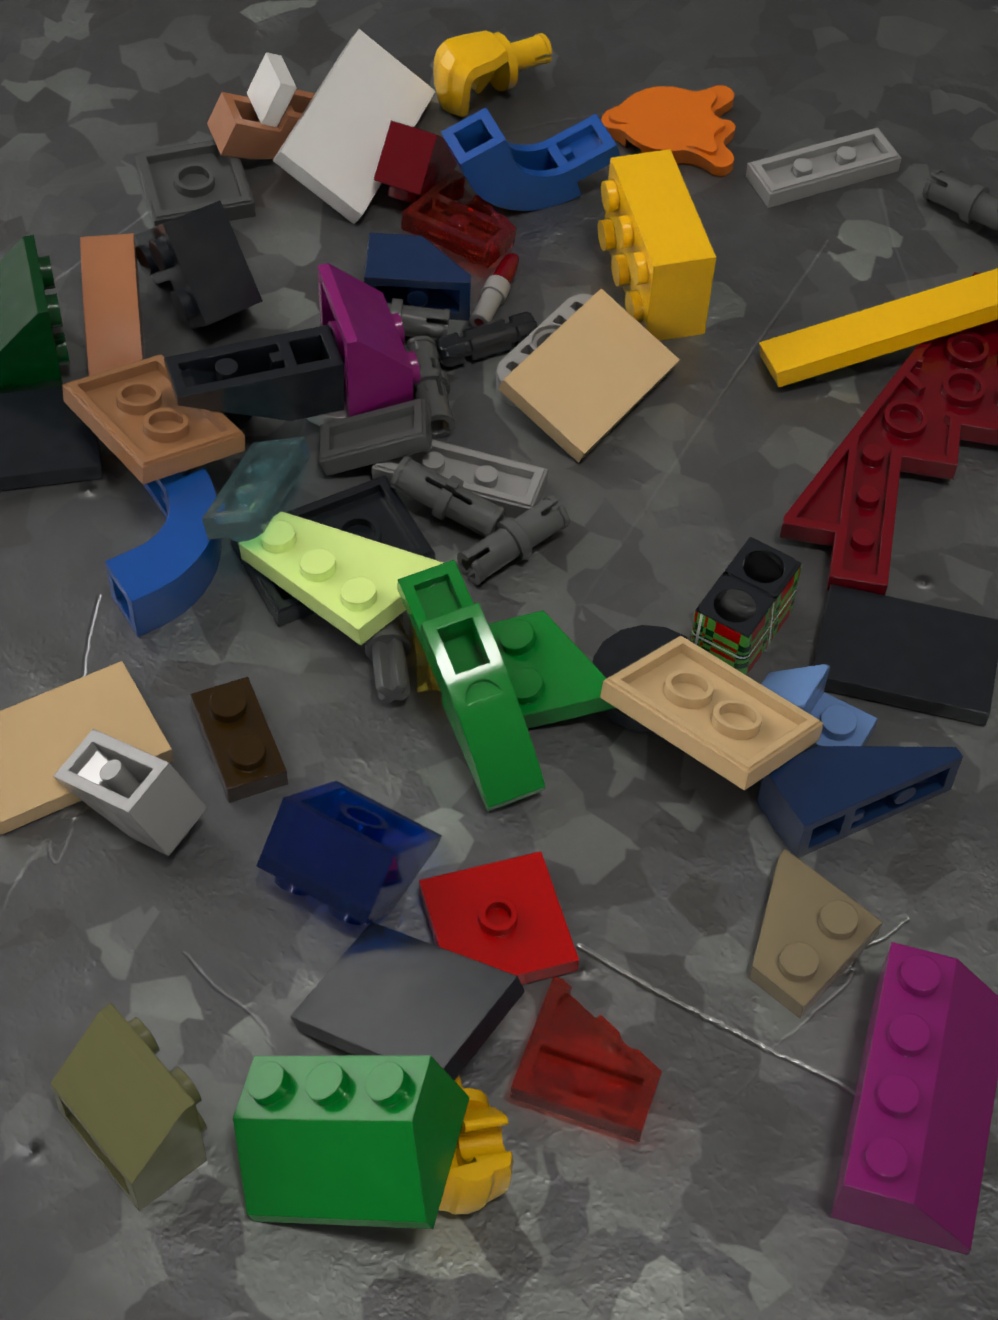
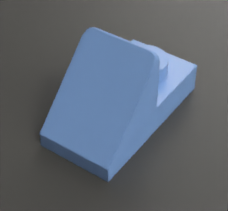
(805, 688)

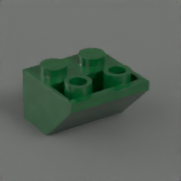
(27, 343)

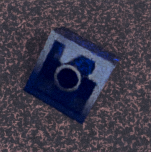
(345, 851)

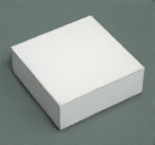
(271, 90)

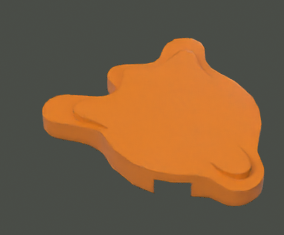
(678, 121)

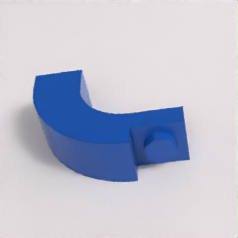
(530, 174)
(177, 564)

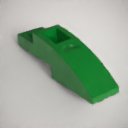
(473, 685)

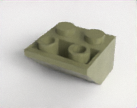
(131, 1107)

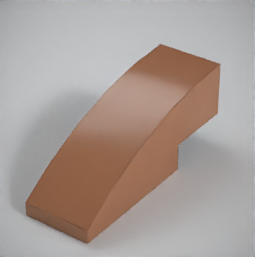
(240, 131)
(111, 301)

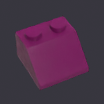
(369, 342)

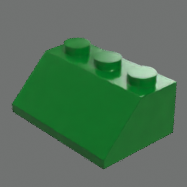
(347, 1139)

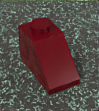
(412, 161)

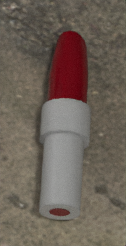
(495, 290)

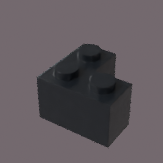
(202, 263)

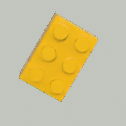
(657, 244)

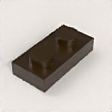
(239, 739)

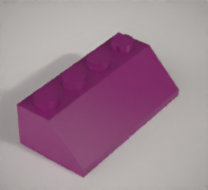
(922, 1102)

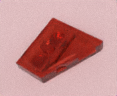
(460, 222)
(585, 1069)

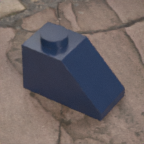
(417, 273)

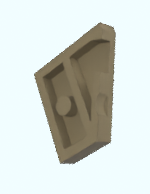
(807, 935)

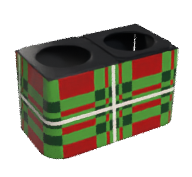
(744, 642)

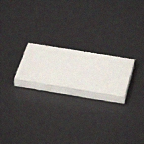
(347, 122)

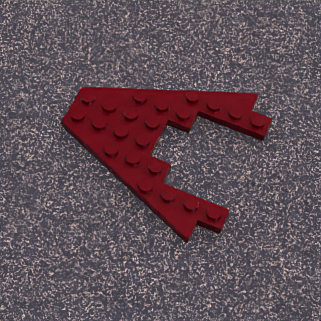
(912, 426)

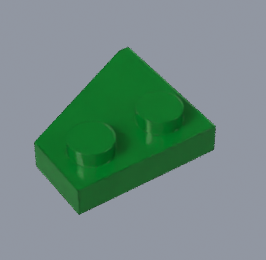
(547, 670)

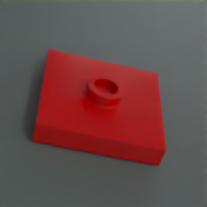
(502, 917)

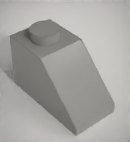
(132, 791)

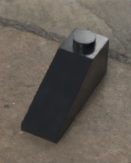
(264, 377)

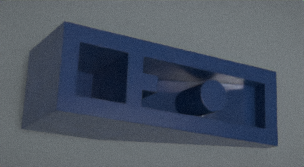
(849, 788)

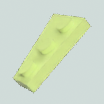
(334, 572)

